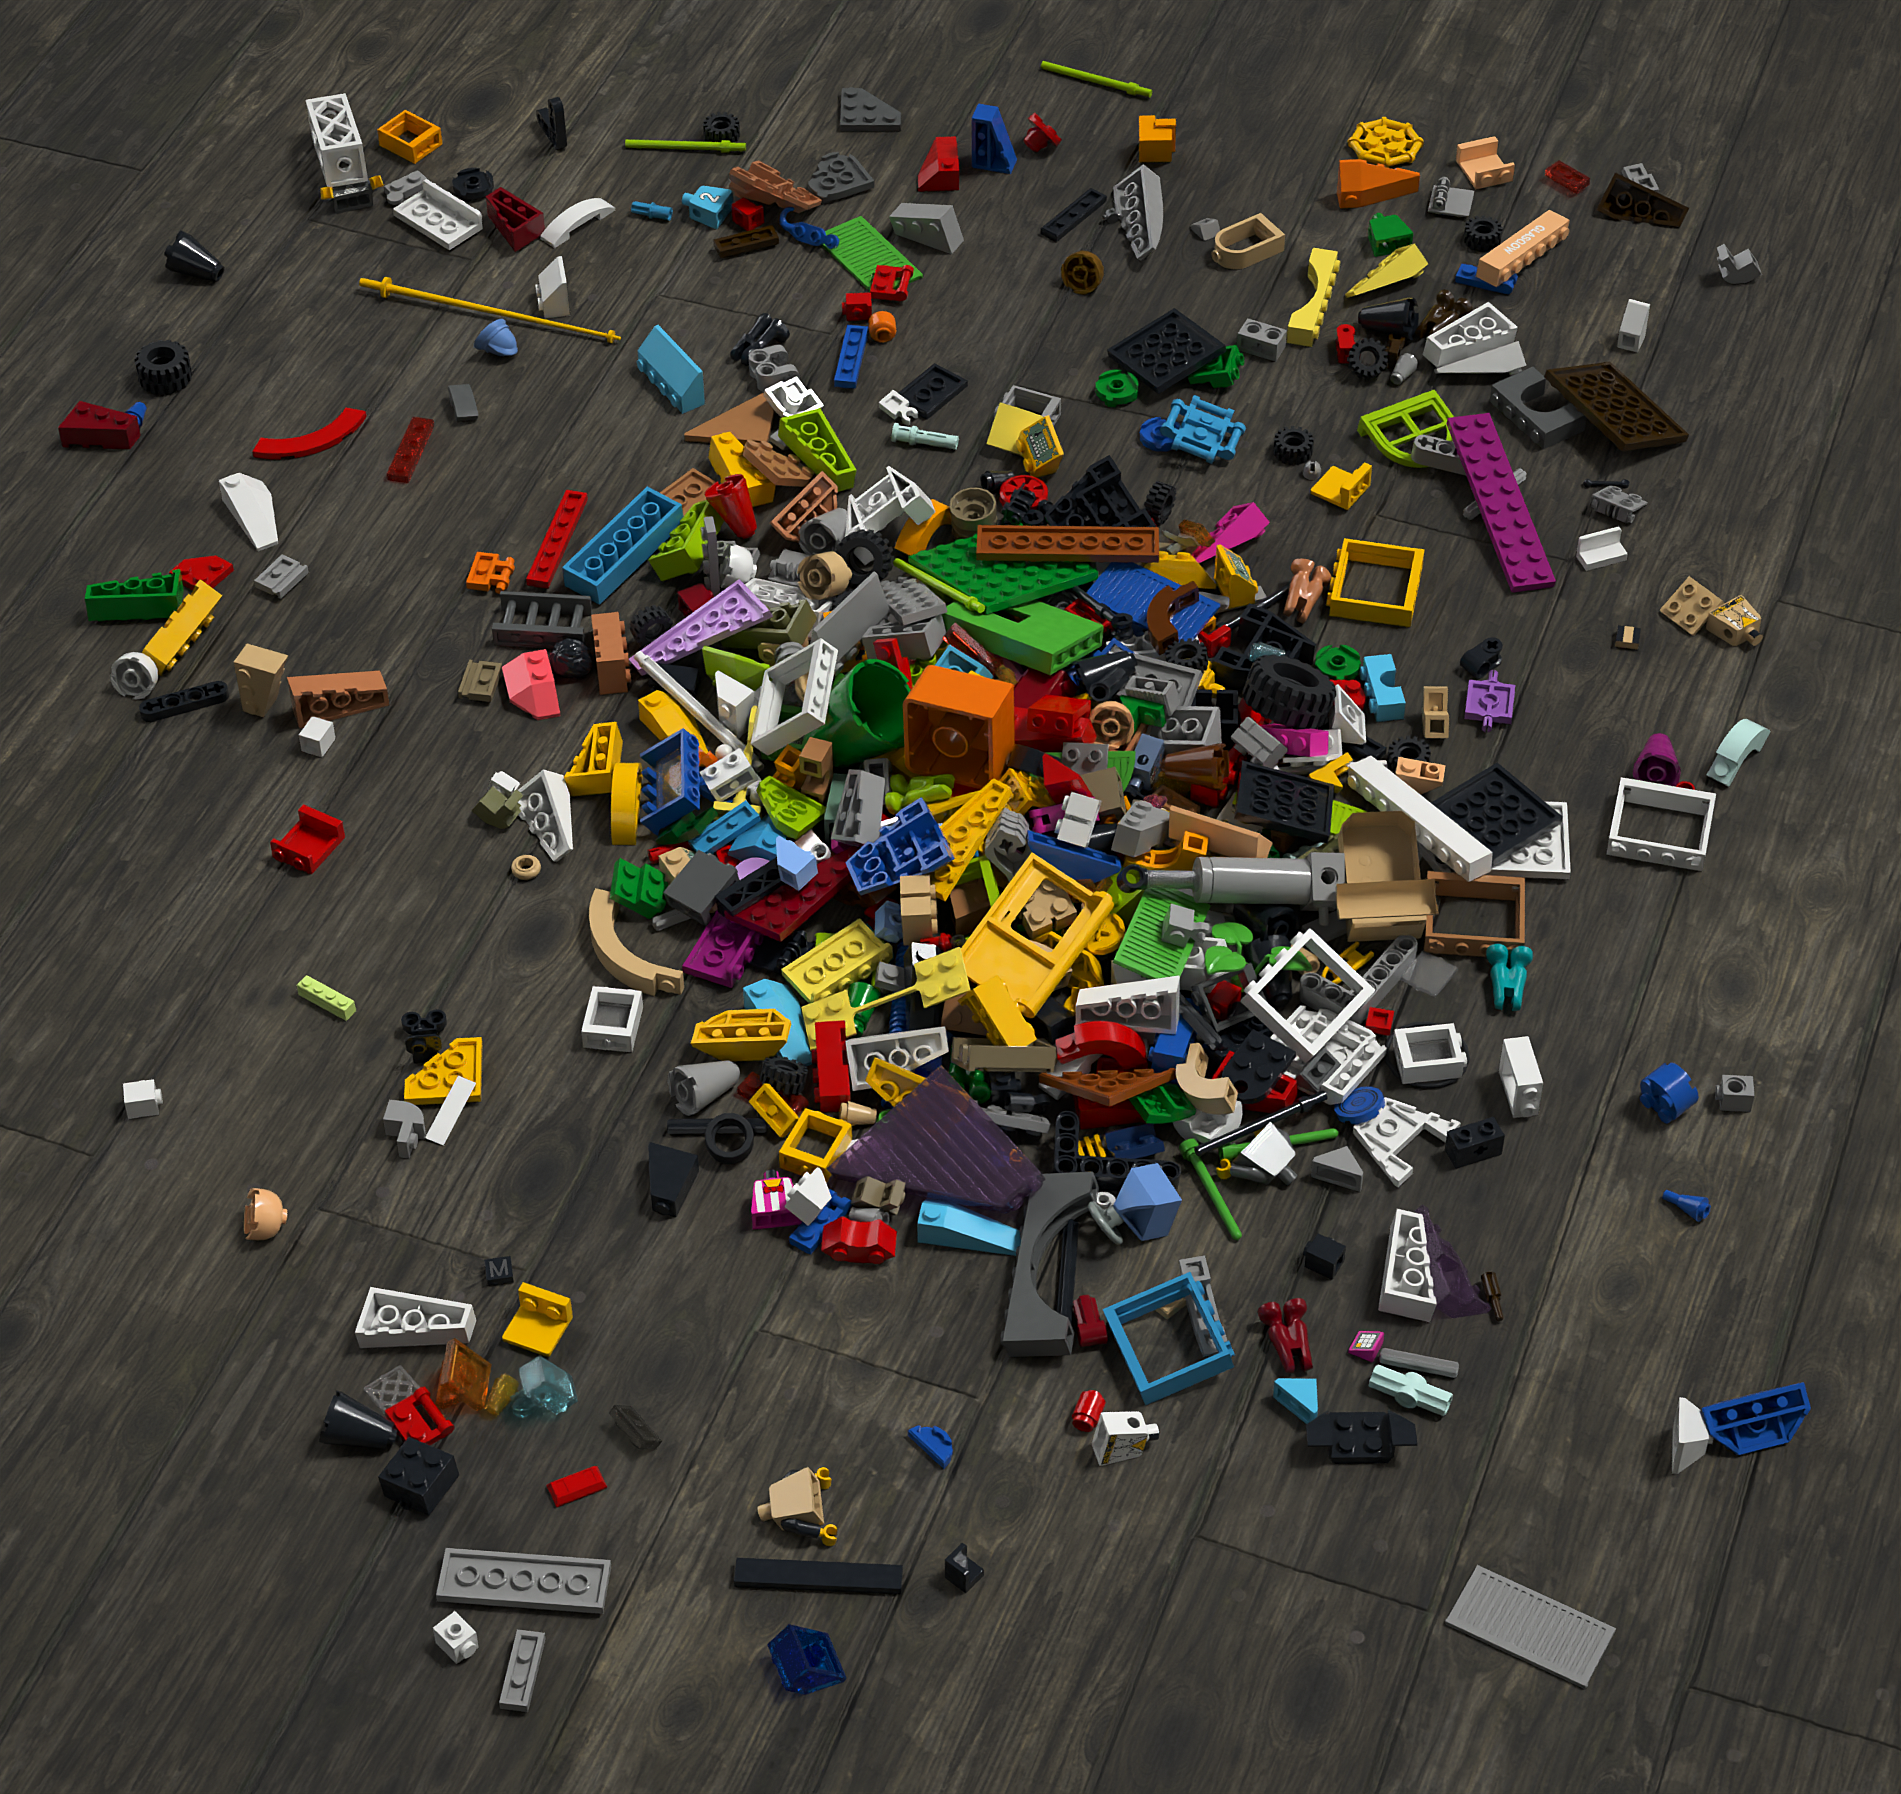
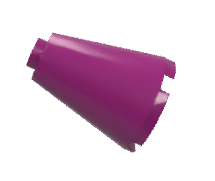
(1657, 762)

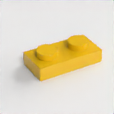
(774, 1110)

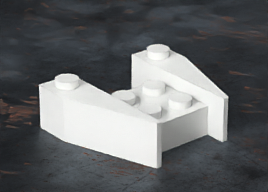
(883, 504)

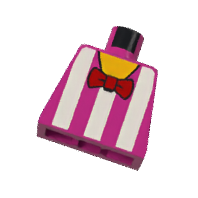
(769, 1202)

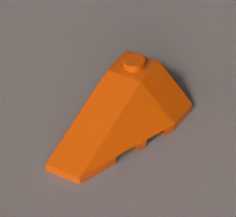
(1368, 184)

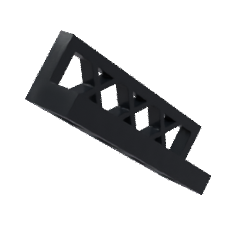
(749, 889)

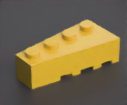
(728, 459)

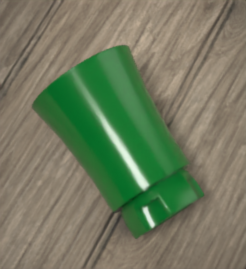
(860, 994)

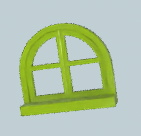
(1404, 411)

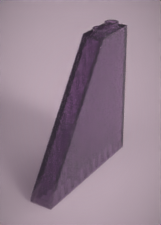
(942, 1151)

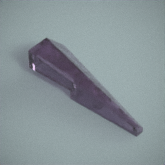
(1451, 1283)

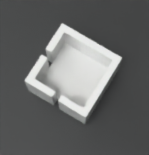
(1078, 819)

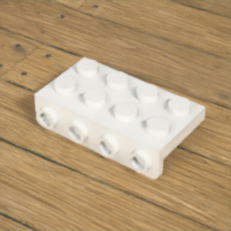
(440, 215)

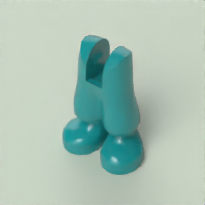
(1508, 981)

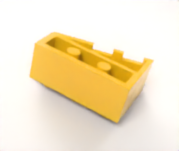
(999, 1014)

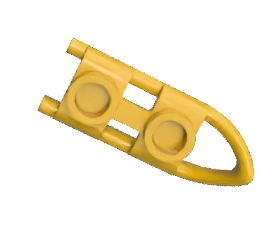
(1353, 959)

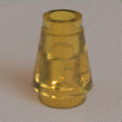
(500, 1393)

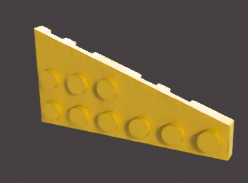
(966, 832)

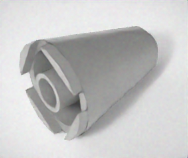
(823, 532)
(701, 1084)

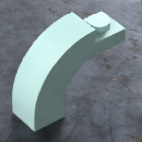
(1734, 749)

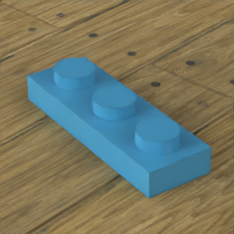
(725, 829)

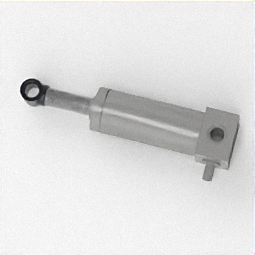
(1252, 881)

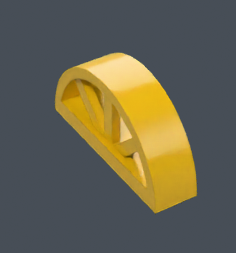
(625, 802)

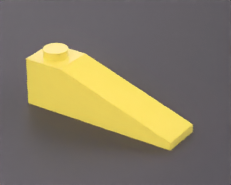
(1399, 265)

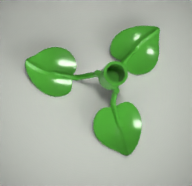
(1224, 960)

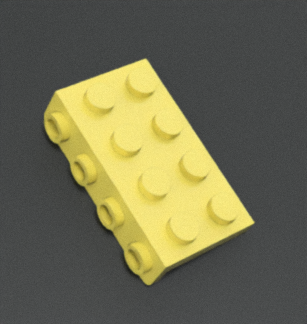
(837, 962)

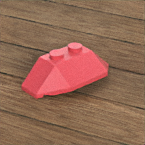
(532, 684)

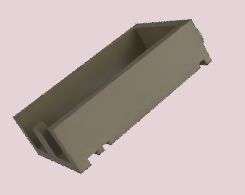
(983, 1055)

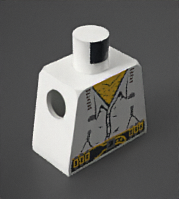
(1121, 1436)

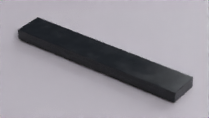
(818, 1575)

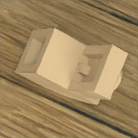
(1434, 712)

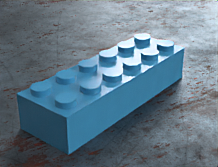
(622, 545)

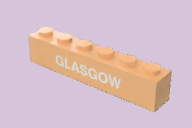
(1522, 248)

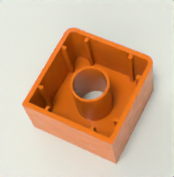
(959, 726)

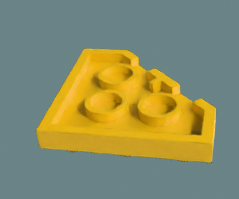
(440, 1072)

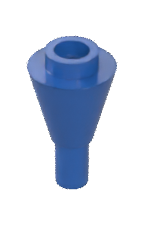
(1694, 1206)

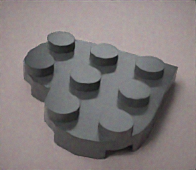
(839, 177)

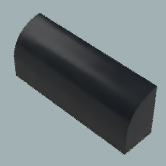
(1053, 1021)

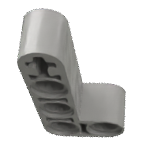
(1436, 454)

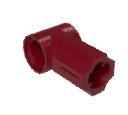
(1090, 1327)

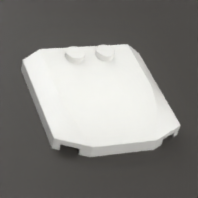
(1350, 1045)

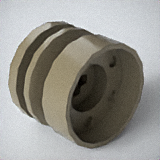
(972, 508)

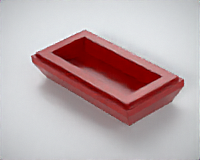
(576, 1486)

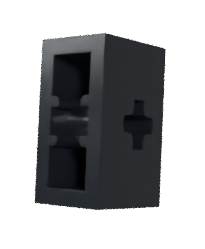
(1474, 1142)

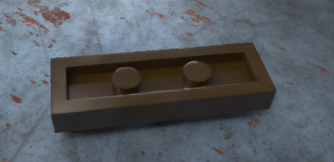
(746, 241)

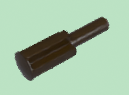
(1492, 1293)

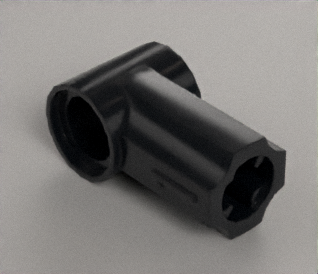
(1108, 686)

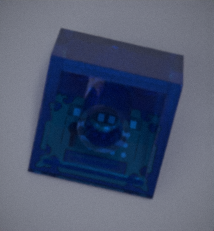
(805, 1660)

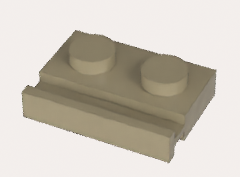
(480, 680)

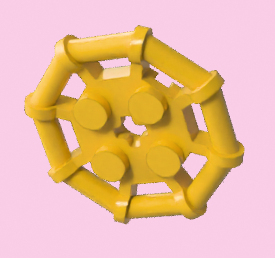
(1394, 140)

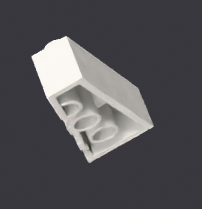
(1469, 336)

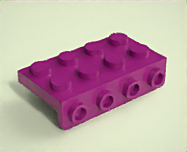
(722, 951)

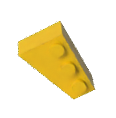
(596, 762)

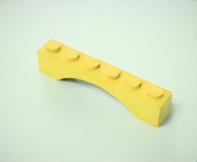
(1304, 322)

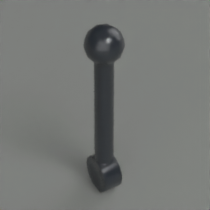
(1624, 483)

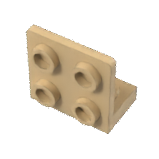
(1690, 606)

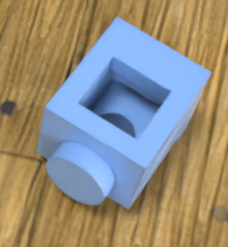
(888, 922)

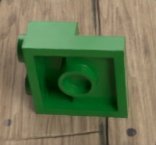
(1220, 371)
(638, 888)

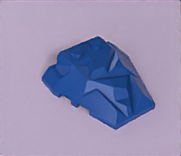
(906, 849)

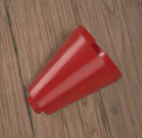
(733, 504)

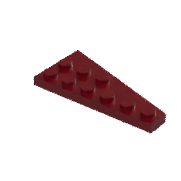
(788, 908)

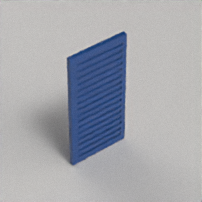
(1131, 588)

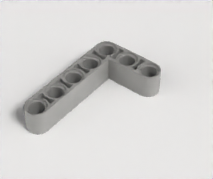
(1382, 976)

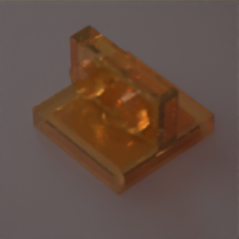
(462, 1377)

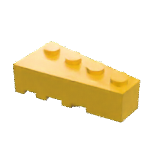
(183, 627)

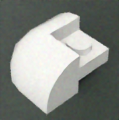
(791, 398)
(1209, 1126)

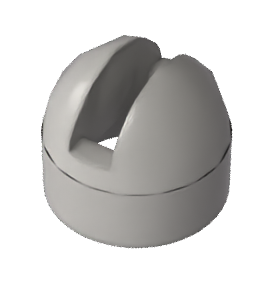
(1312, 475)

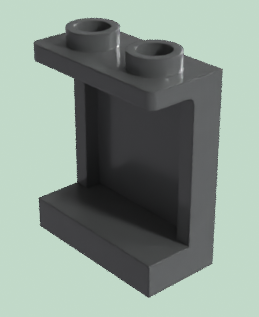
(697, 884)

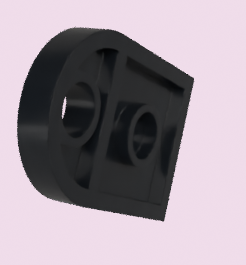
(1258, 1066)

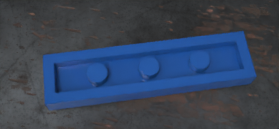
(851, 356)

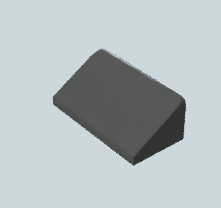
(1317, 1070)

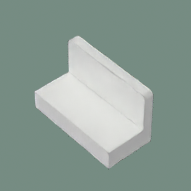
(1601, 549)

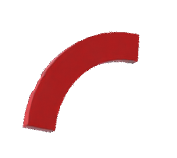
(314, 442)

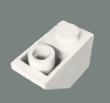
(1633, 326)
(809, 1196)

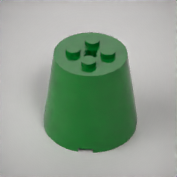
(865, 713)

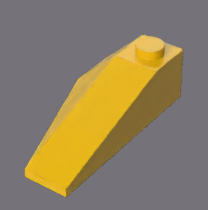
(892, 1081)

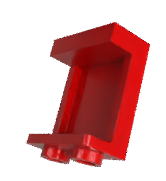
(1057, 714)
(309, 840)

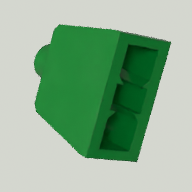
(1388, 234)

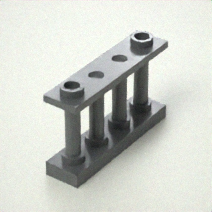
(539, 635)

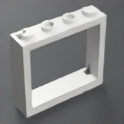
(820, 662)
(1668, 798)
(1277, 1023)

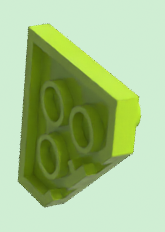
(789, 809)

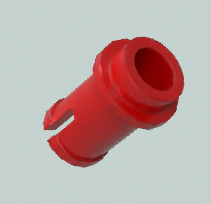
(942, 941)

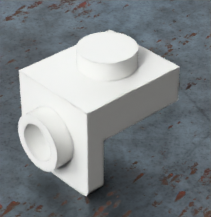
(504, 783)

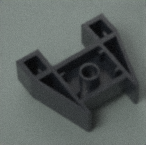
(1260, 626)

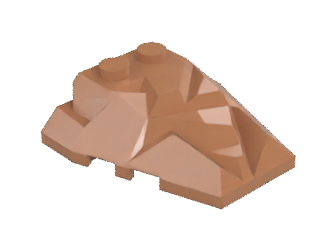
(766, 186)

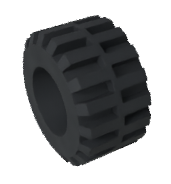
(163, 367)
(877, 547)

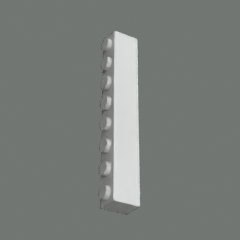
(1432, 826)

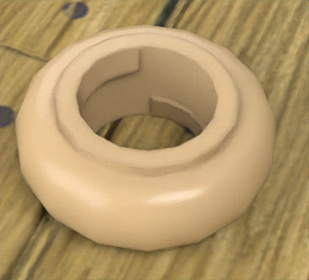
(526, 860)

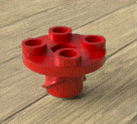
(1040, 134)

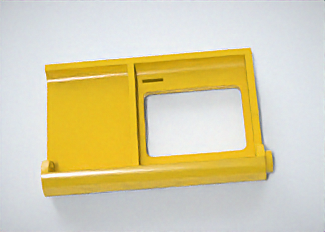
(1022, 965)

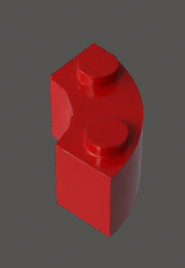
(859, 1241)

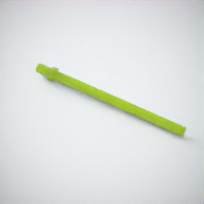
(970, 603)

